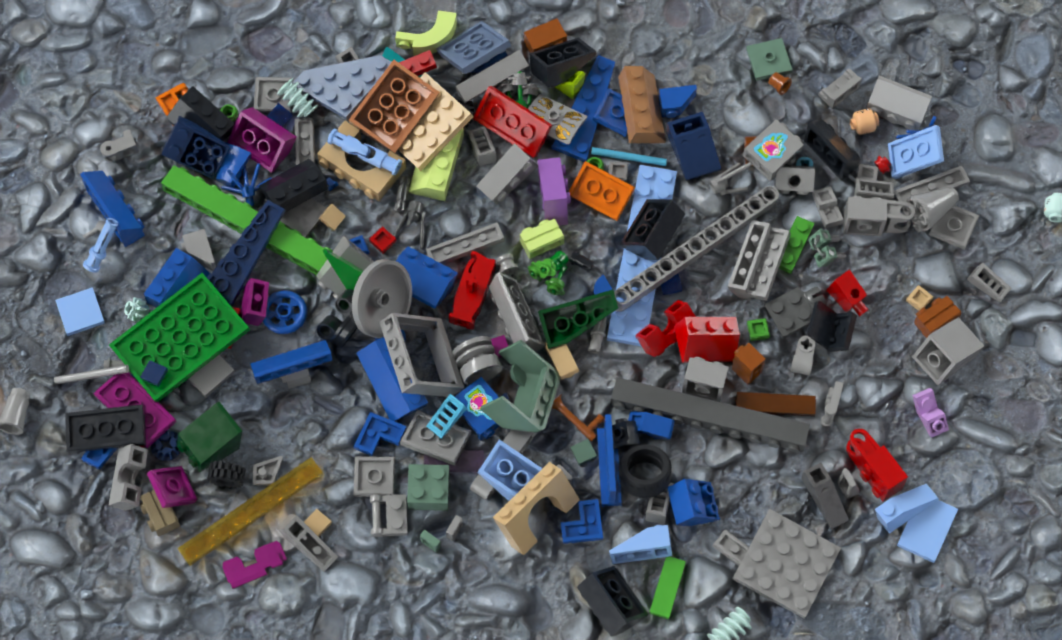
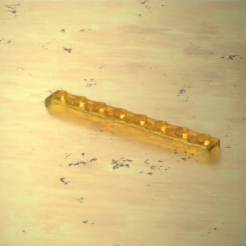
(250, 511)

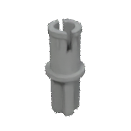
(597, 336)

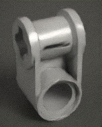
(803, 358)

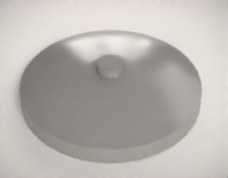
(379, 292)

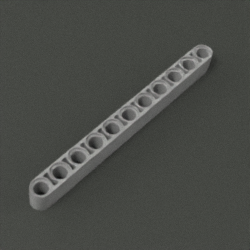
(700, 241)

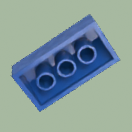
(112, 206)
(382, 375)

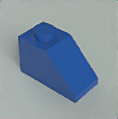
(675, 100)

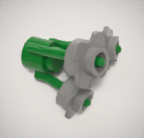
(529, 91)

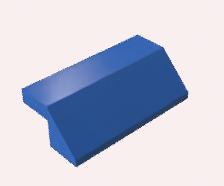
(291, 362)

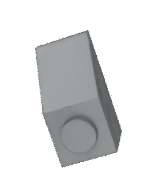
(198, 247)

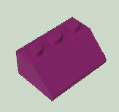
(262, 137)

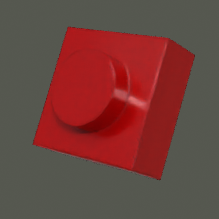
(382, 240)

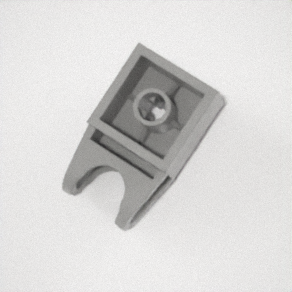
(875, 216)

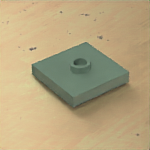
(768, 58)

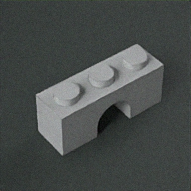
(129, 462)

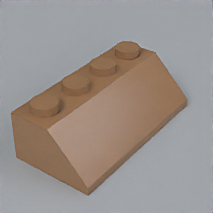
(641, 105)

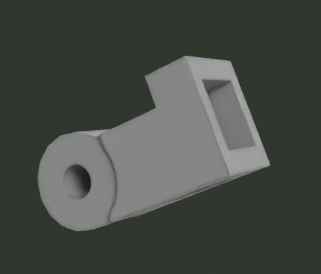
(119, 148)

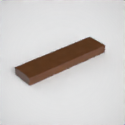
(778, 403)

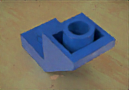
(653, 425)

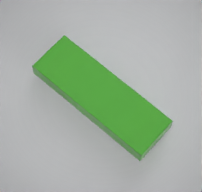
(667, 587)

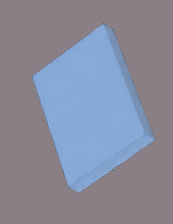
(915, 152)
(928, 530)

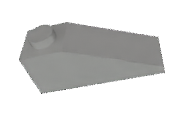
(307, 542)

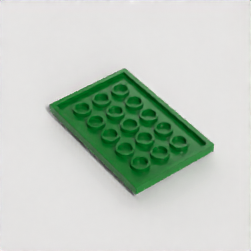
(180, 335)

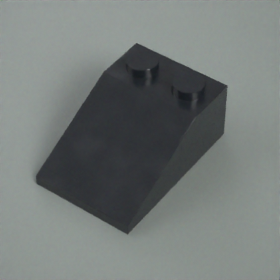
(561, 61)

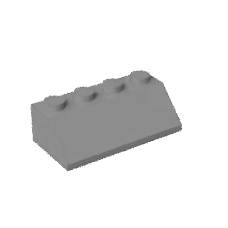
(515, 311)

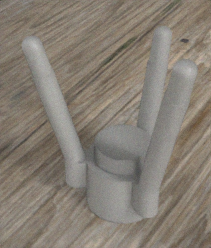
(719, 183)

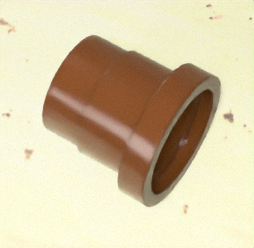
(780, 83)

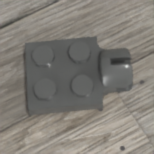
(793, 310)

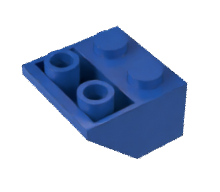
(693, 502)

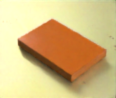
(601, 191)

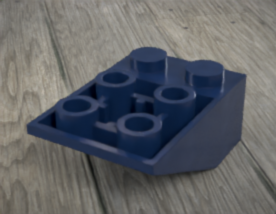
(693, 146)
(195, 147)

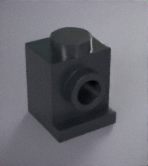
(625, 434)

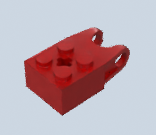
(876, 465)

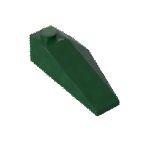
(573, 318)

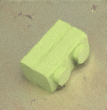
(541, 238)

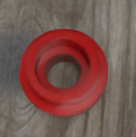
(883, 164)

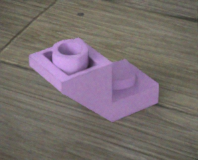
(930, 415)

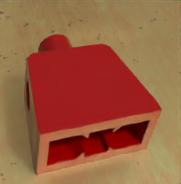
(848, 293)

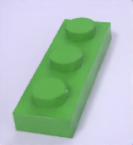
(799, 235)

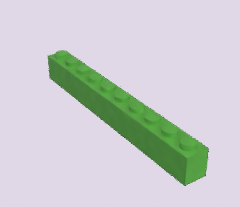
(238, 215)

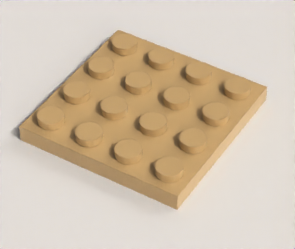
(435, 128)

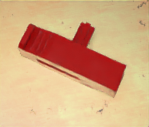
(472, 290)

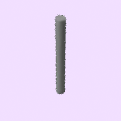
(91, 374)

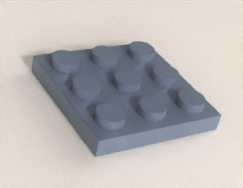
(473, 47)

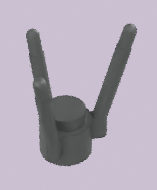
(413, 212)

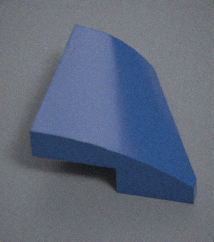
(235, 161)

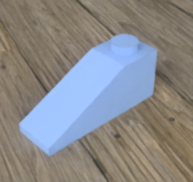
(904, 507)
(648, 544)

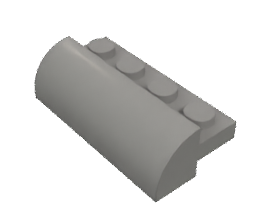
(758, 261)

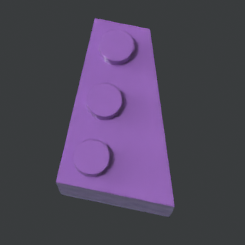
(553, 189)

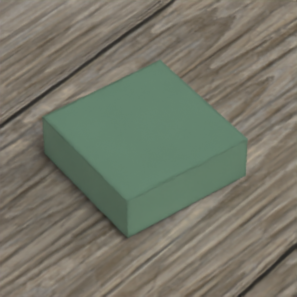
(583, 452)
(430, 541)

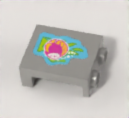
(772, 149)

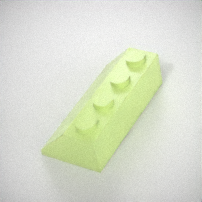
(437, 175)

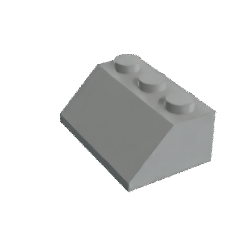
(899, 103)

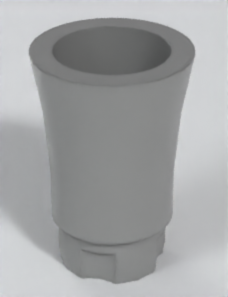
(15, 411)

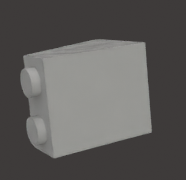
(350, 252)
(947, 350)

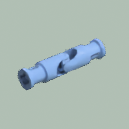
(354, 147)

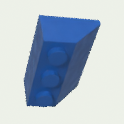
(172, 277)
(429, 278)

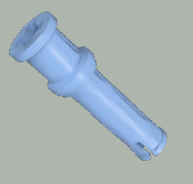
(98, 251)

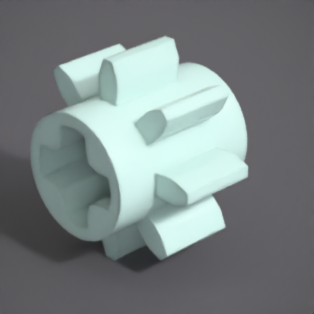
(136, 309)

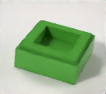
(758, 329)

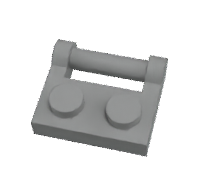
(831, 403)
(396, 515)

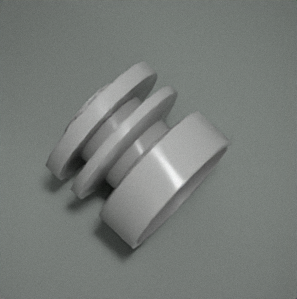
(477, 359)

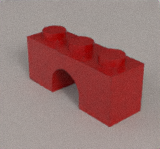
(656, 341)

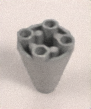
(931, 207)

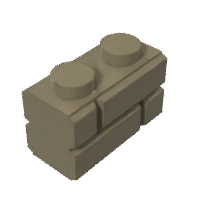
(161, 519)

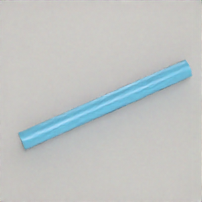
(628, 156)

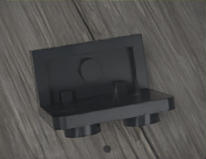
(831, 329)

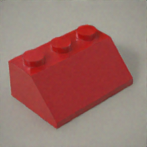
(707, 338)

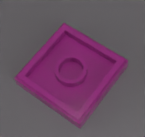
(172, 486)

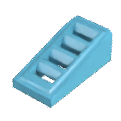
(451, 420)

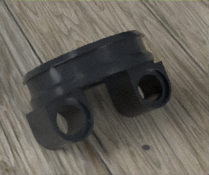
(335, 330)

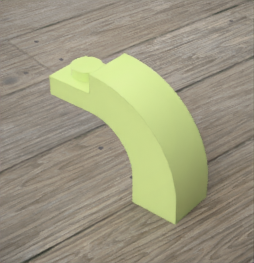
(434, 38)

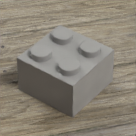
(705, 379)

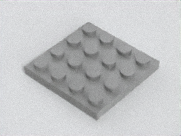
(786, 563)

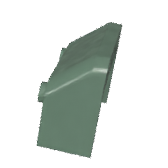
(535, 394)

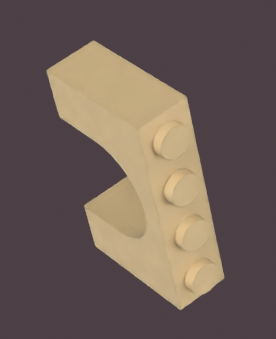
(373, 182)
(514, 515)

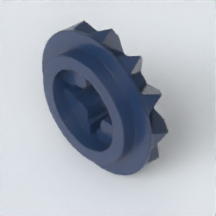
(167, 453)

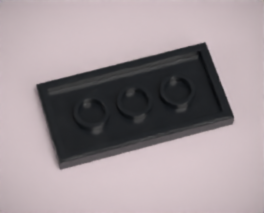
(105, 428)

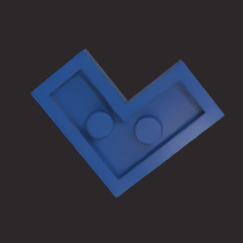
(378, 428)
(587, 528)

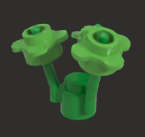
(548, 267)

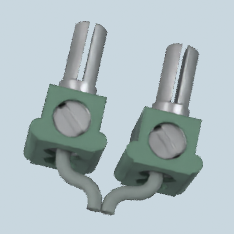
(827, 254)

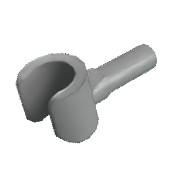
(99, 226)

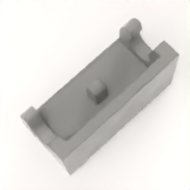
(840, 88)

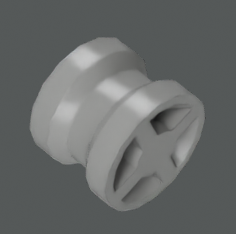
(507, 264)

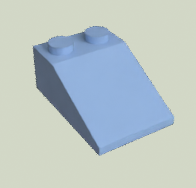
(507, 470)

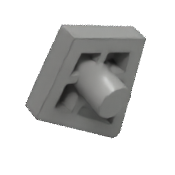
(266, 471)

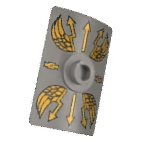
(563, 119)

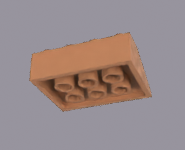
(393, 106)

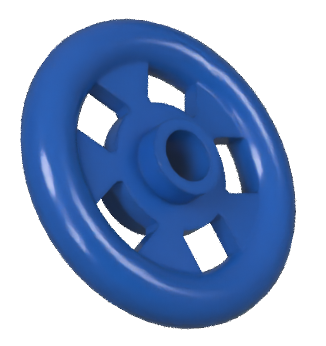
(299, 319)

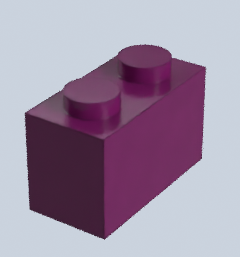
(254, 301)

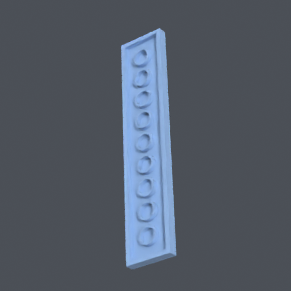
(624, 325)

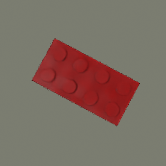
(512, 121)

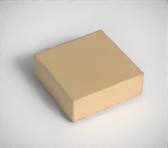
(332, 217)
(919, 298)
(318, 522)

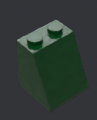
(210, 437)

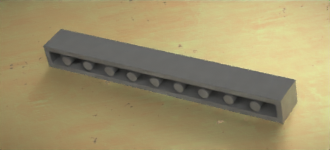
(710, 415)

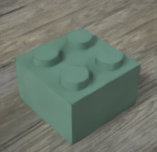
(428, 487)

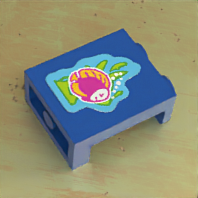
(473, 398)

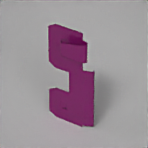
(266, 556)

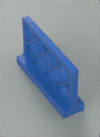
(608, 466)

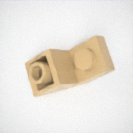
(562, 361)

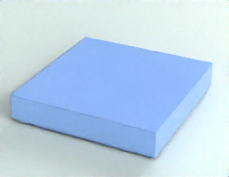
(80, 311)

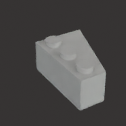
(507, 174)

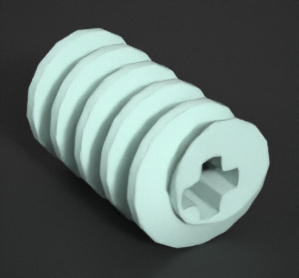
(297, 99)
(731, 626)

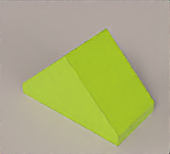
(572, 85)

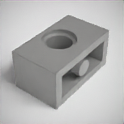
(805, 183)

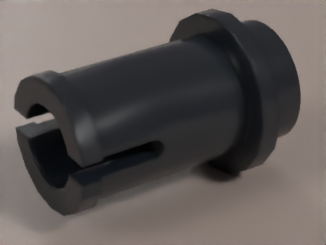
(581, 261)

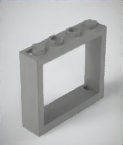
(439, 347)

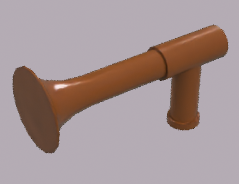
(586, 430)

